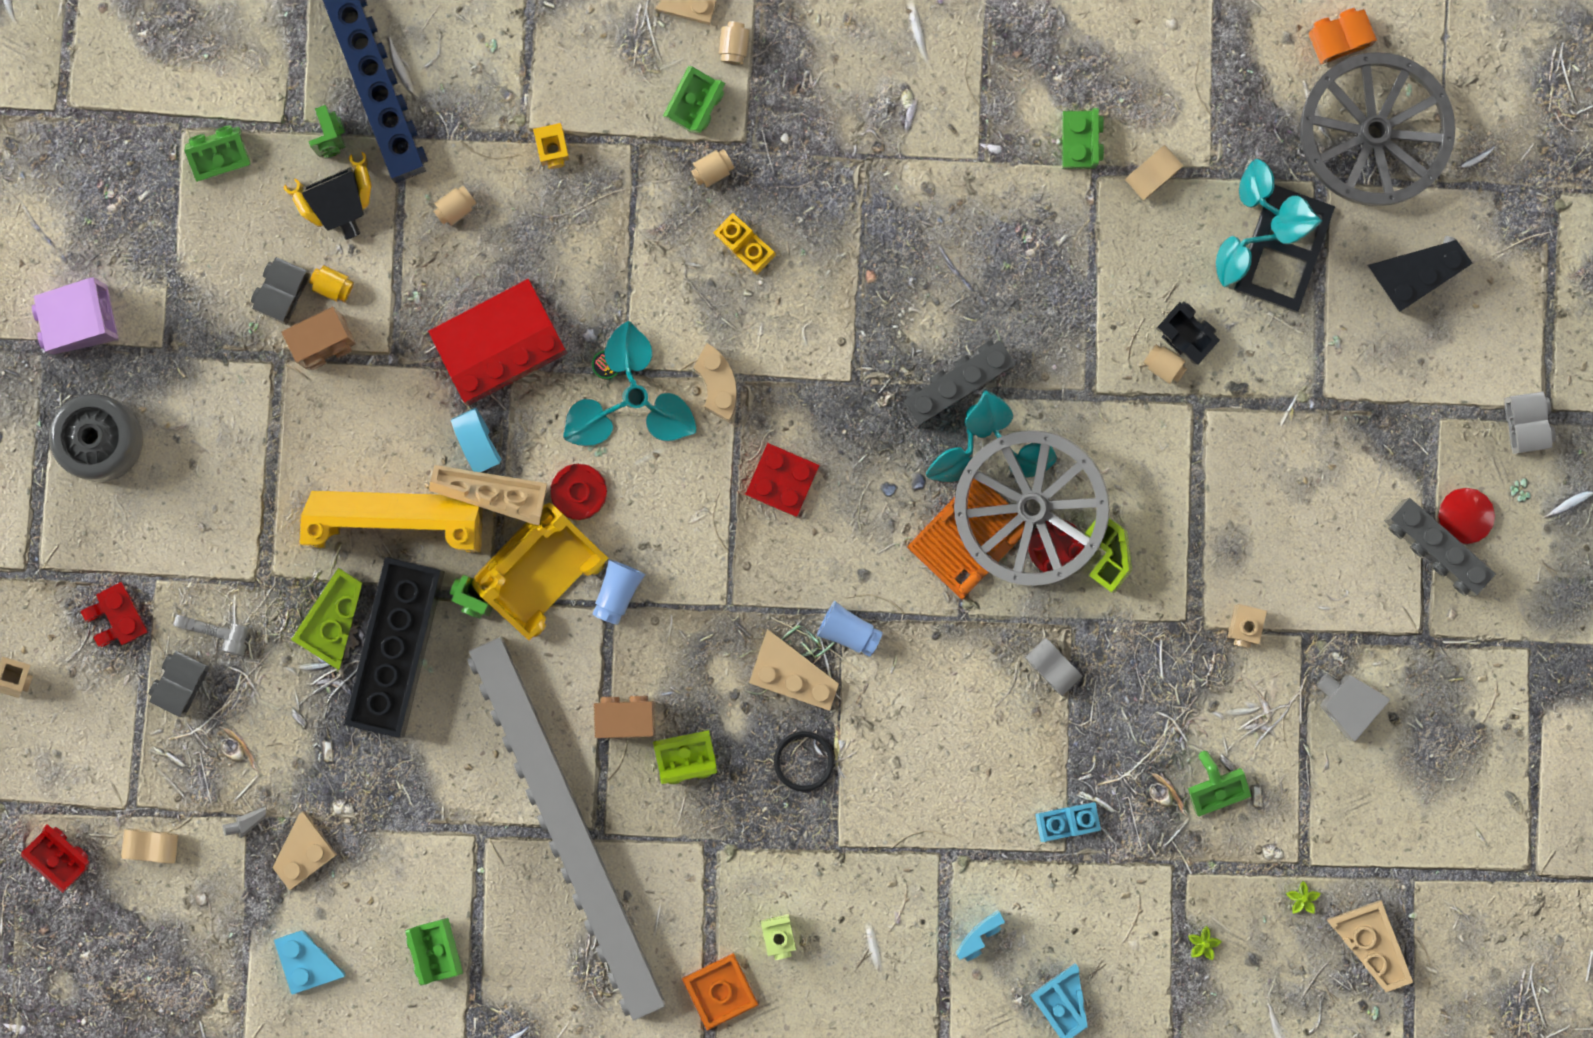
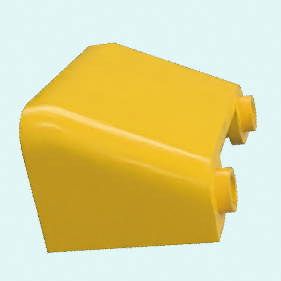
(537, 570)

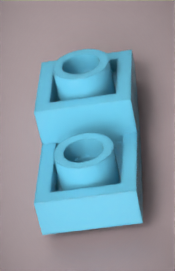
(474, 440)
(1068, 822)
(972, 943)

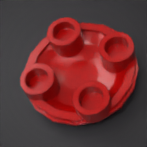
(1467, 515)
(1065, 545)

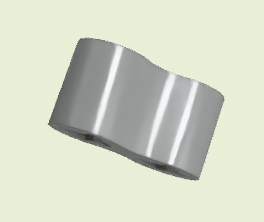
(1053, 667)

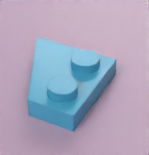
(305, 962)
(1063, 1002)

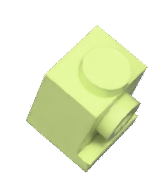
(775, 926)

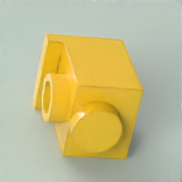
(549, 136)

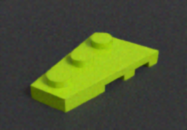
(330, 619)

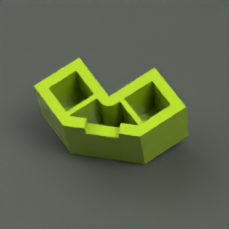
(1116, 562)

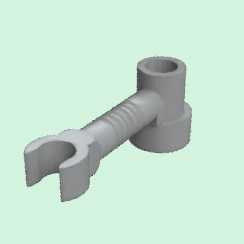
(233, 638)

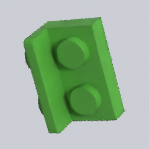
(1081, 139)
(216, 153)

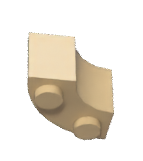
(719, 382)

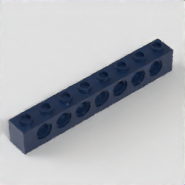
(399, 165)

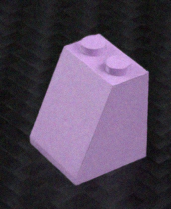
(75, 316)

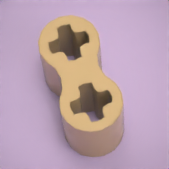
(1154, 172)
(149, 846)

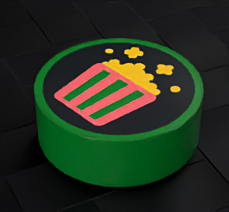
(601, 368)

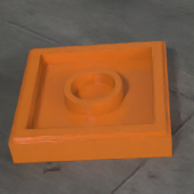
(720, 991)

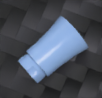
(616, 591)
(849, 630)

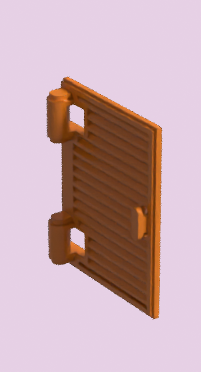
(943, 550)

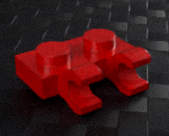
(121, 613)

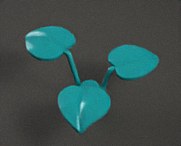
(1290, 225)
(669, 417)
(982, 419)

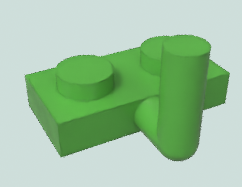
(1219, 790)

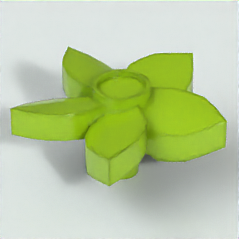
(1303, 899)
(1203, 944)

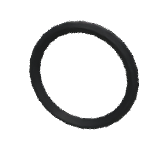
(822, 741)

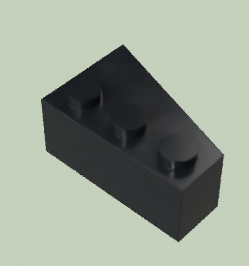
(1419, 272)

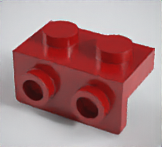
(56, 858)

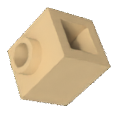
(1246, 625)
(14, 677)

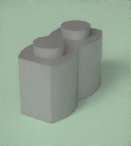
(1529, 422)

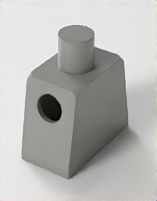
(1350, 704)

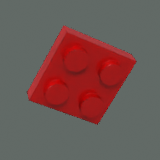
(782, 480)

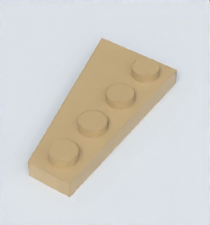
(497, 493)

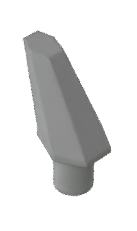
(245, 823)

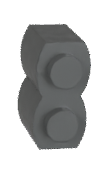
(280, 290)
(178, 684)

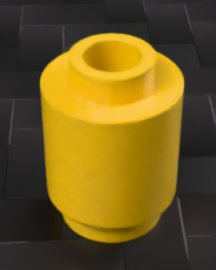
(331, 284)

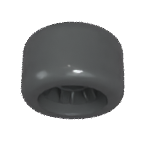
(117, 442)

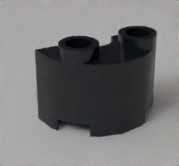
(1187, 334)

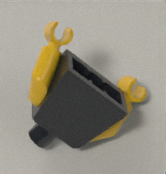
(335, 199)

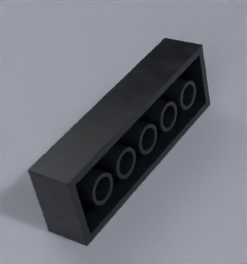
(394, 648)

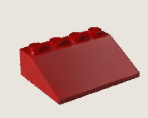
(497, 342)

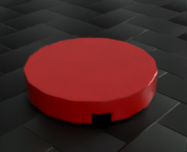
(578, 491)

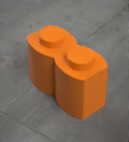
(1342, 36)

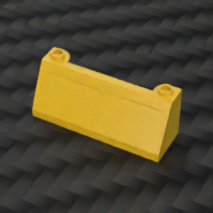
(330, 510)

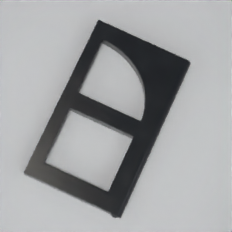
(1310, 256)

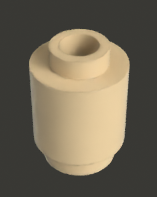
(734, 43)
(712, 168)
(454, 206)
(1165, 364)

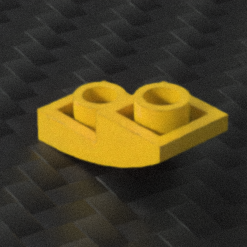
(744, 243)

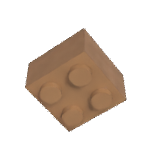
(319, 339)
(624, 719)

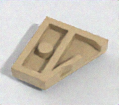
(302, 852)

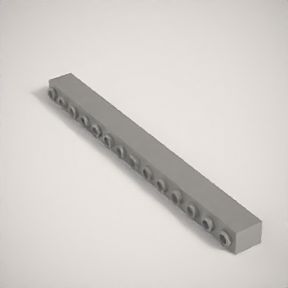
(567, 829)

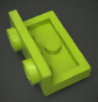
(685, 757)

